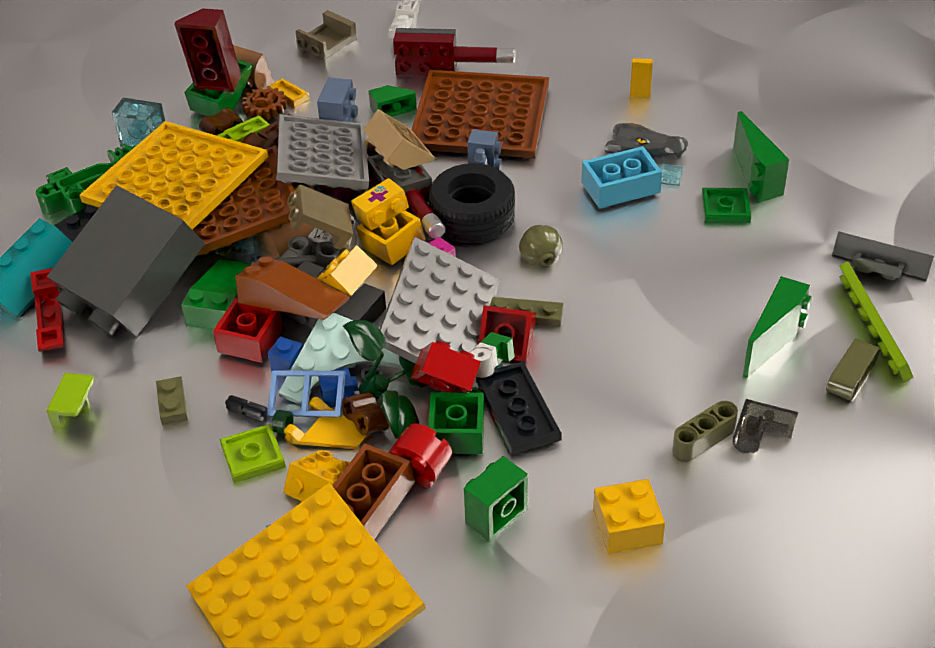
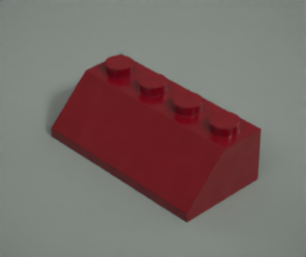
(209, 50)

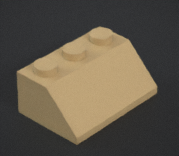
(396, 142)

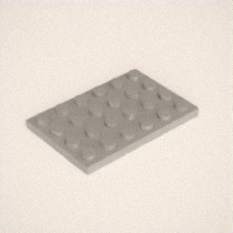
(322, 152)
(435, 302)

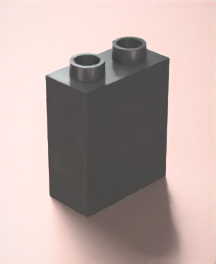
(124, 262)

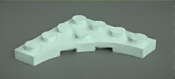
(327, 350)

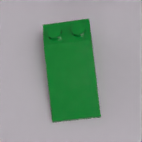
(760, 160)
(212, 294)
(777, 323)

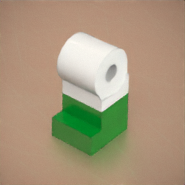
(492, 352)

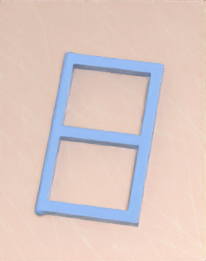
(306, 393)

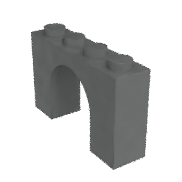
(365, 304)

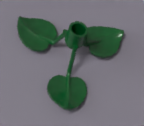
(369, 342)

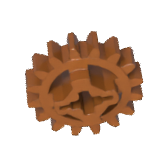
(264, 103)

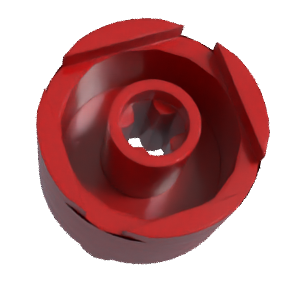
(424, 451)

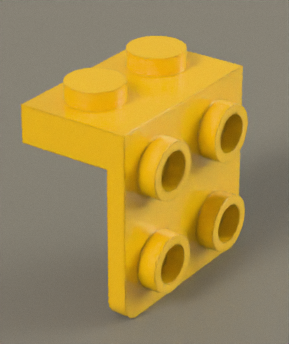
(312, 473)

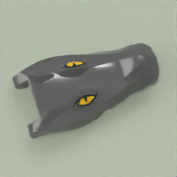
(635, 135)

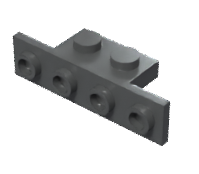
(882, 257)

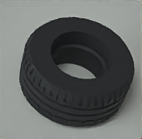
(473, 202)

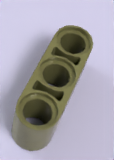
(853, 369)
(704, 430)

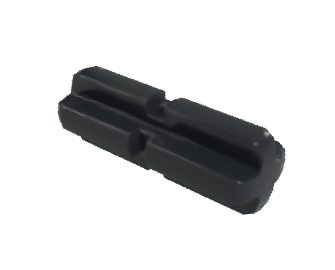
(242, 406)

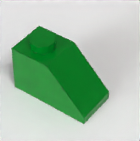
(392, 100)

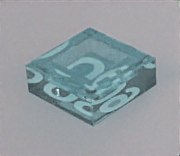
(671, 174)

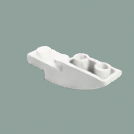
(405, 15)

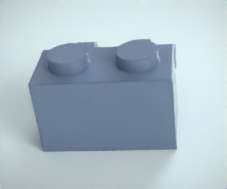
(484, 148)

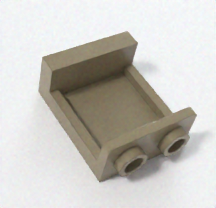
(328, 37)
(320, 212)

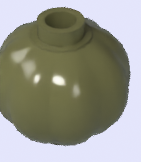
(541, 245)

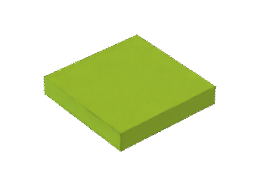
(252, 453)

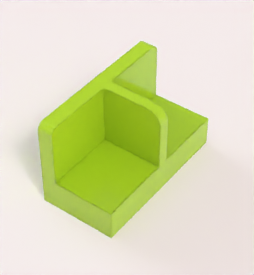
(69, 398)

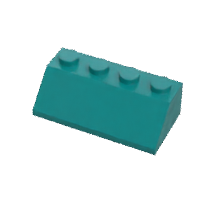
(34, 251)

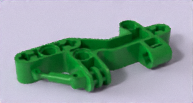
(65, 187)

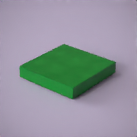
(726, 205)

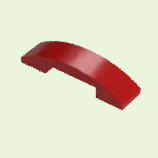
(48, 311)

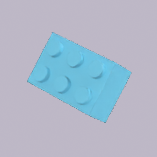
(621, 177)

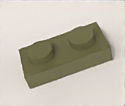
(171, 400)

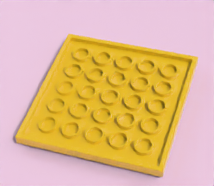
(180, 171)
(307, 584)

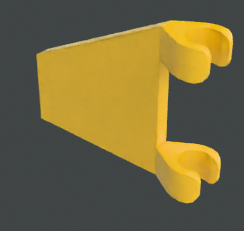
(326, 431)

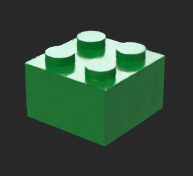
(458, 420)
(496, 498)

